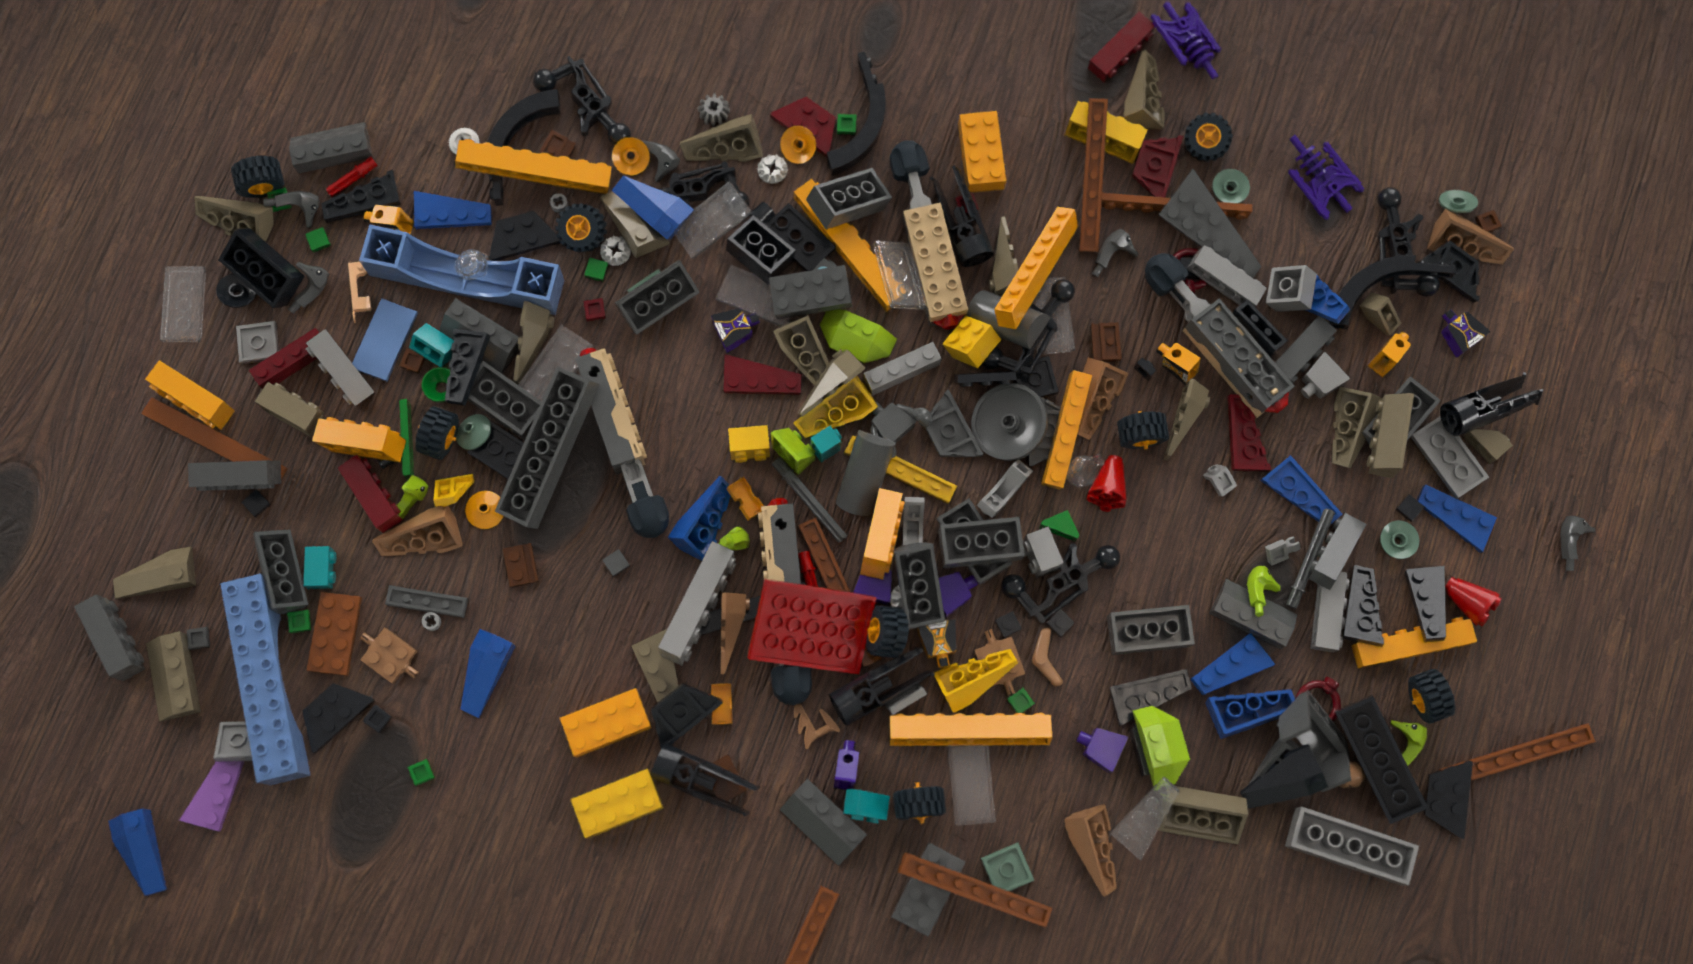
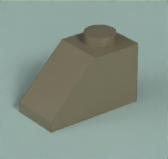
(1381, 313)
(1488, 443)

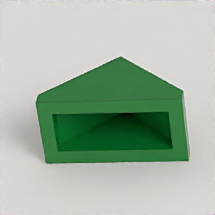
(1061, 525)

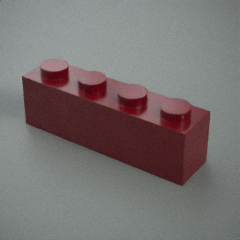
(1121, 47)
(284, 362)
(370, 493)

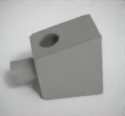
(1323, 377)

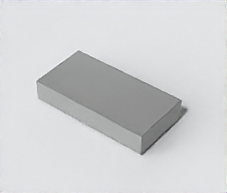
(906, 699)

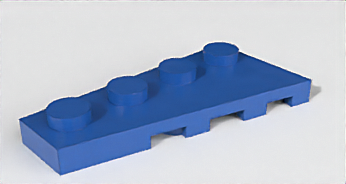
(444, 212)
(1299, 489)
(1467, 521)
(1235, 664)

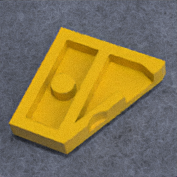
(449, 490)

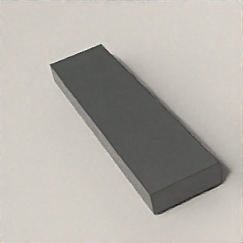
(426, 601)

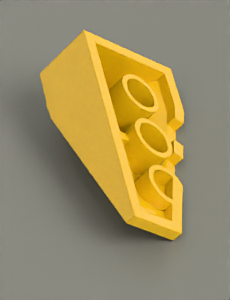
(846, 405)
(969, 681)

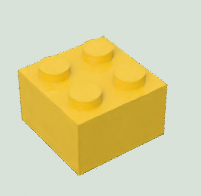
(971, 341)
(749, 443)

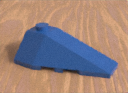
(659, 209)
(485, 665)
(137, 843)

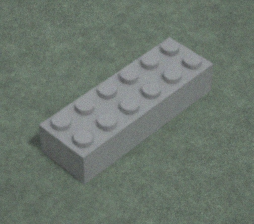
(697, 603)
(1352, 846)

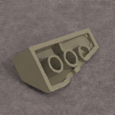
(1143, 96)
(802, 347)
(839, 371)
(1353, 414)

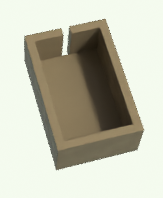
(290, 408)

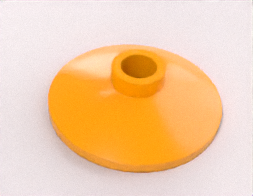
(791, 148)
(637, 163)
(488, 518)

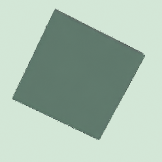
(1007, 868)

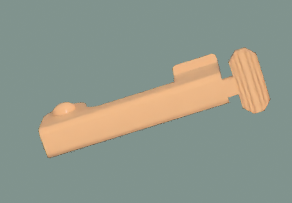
(359, 304)

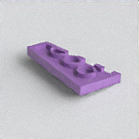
(214, 796)

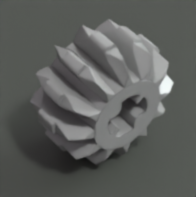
(720, 106)

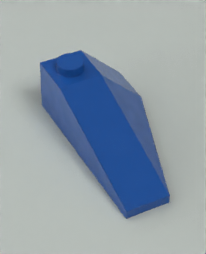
(701, 522)

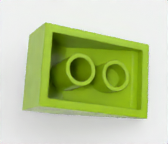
(792, 449)

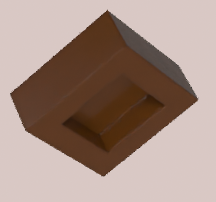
(1488, 221)
(412, 361)

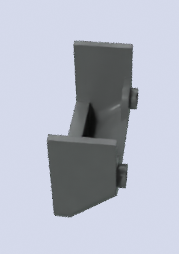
(1314, 727)

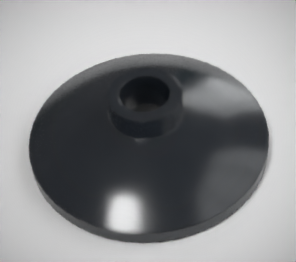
(228, 286)

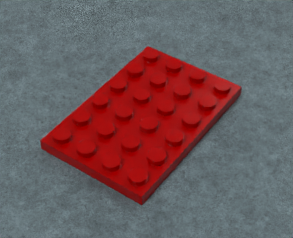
(811, 627)

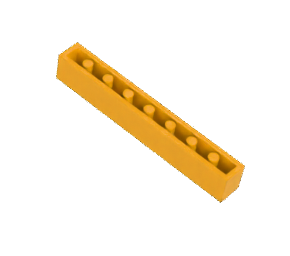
(533, 166)
(850, 247)
(1036, 268)
(970, 729)

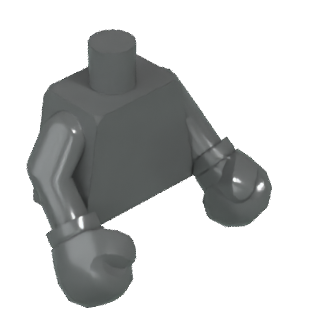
(897, 420)

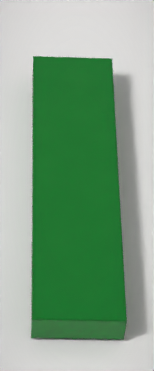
(406, 433)

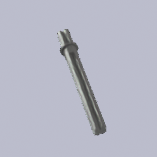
(810, 501)
(1311, 555)

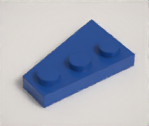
(1327, 303)

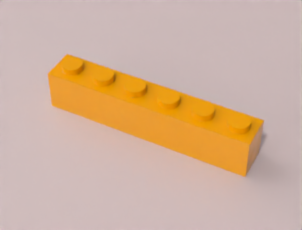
(1066, 430)
(1412, 644)

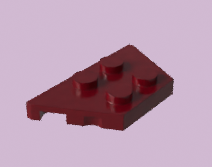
(811, 116)
(1156, 164)

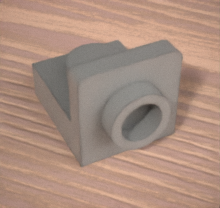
(1220, 479)

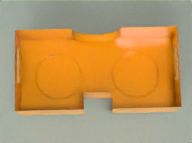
(742, 492)
(722, 714)

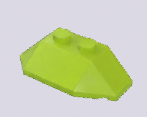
(858, 335)
(1162, 743)

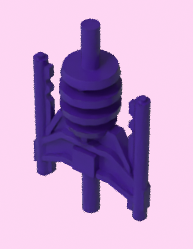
(1185, 33)
(1325, 181)

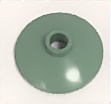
(1233, 179)
(1458, 201)
(473, 432)
(1405, 533)

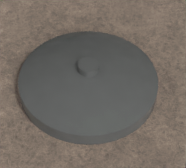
(1009, 422)

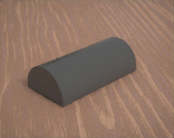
(657, 297)
(1028, 330)
(864, 474)
(968, 513)
(919, 584)

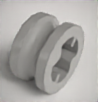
(557, 197)
(433, 627)

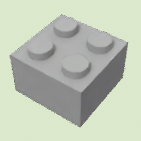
(1291, 288)
(1042, 552)

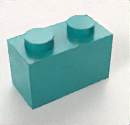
(432, 345)
(826, 443)
(319, 567)
(866, 805)

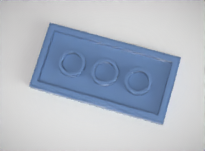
(384, 340)

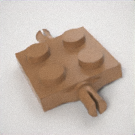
(996, 646)
(389, 655)

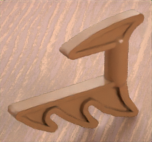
(810, 733)

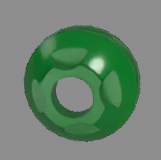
(430, 382)

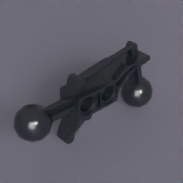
(546, 80)
(706, 183)
(1389, 200)
(1061, 292)
(1014, 586)

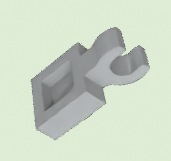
(1279, 550)

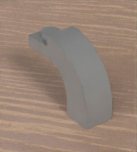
(1005, 489)
(913, 520)

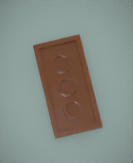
(334, 634)

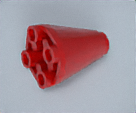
(1109, 485)
(1473, 599)

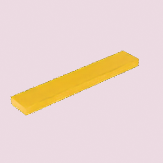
(916, 477)

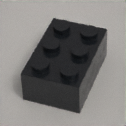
(760, 249)

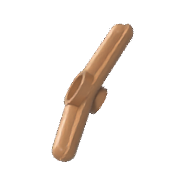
(1041, 660)

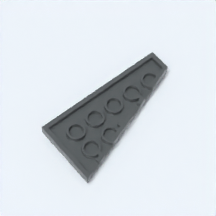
(1201, 219)

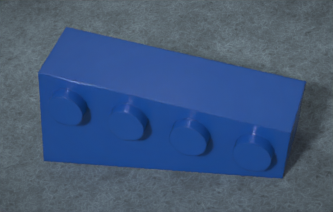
(1242, 712)

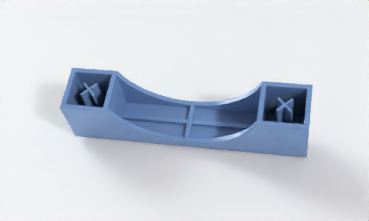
(408, 260)
(272, 731)

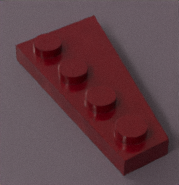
(756, 378)
(1245, 441)

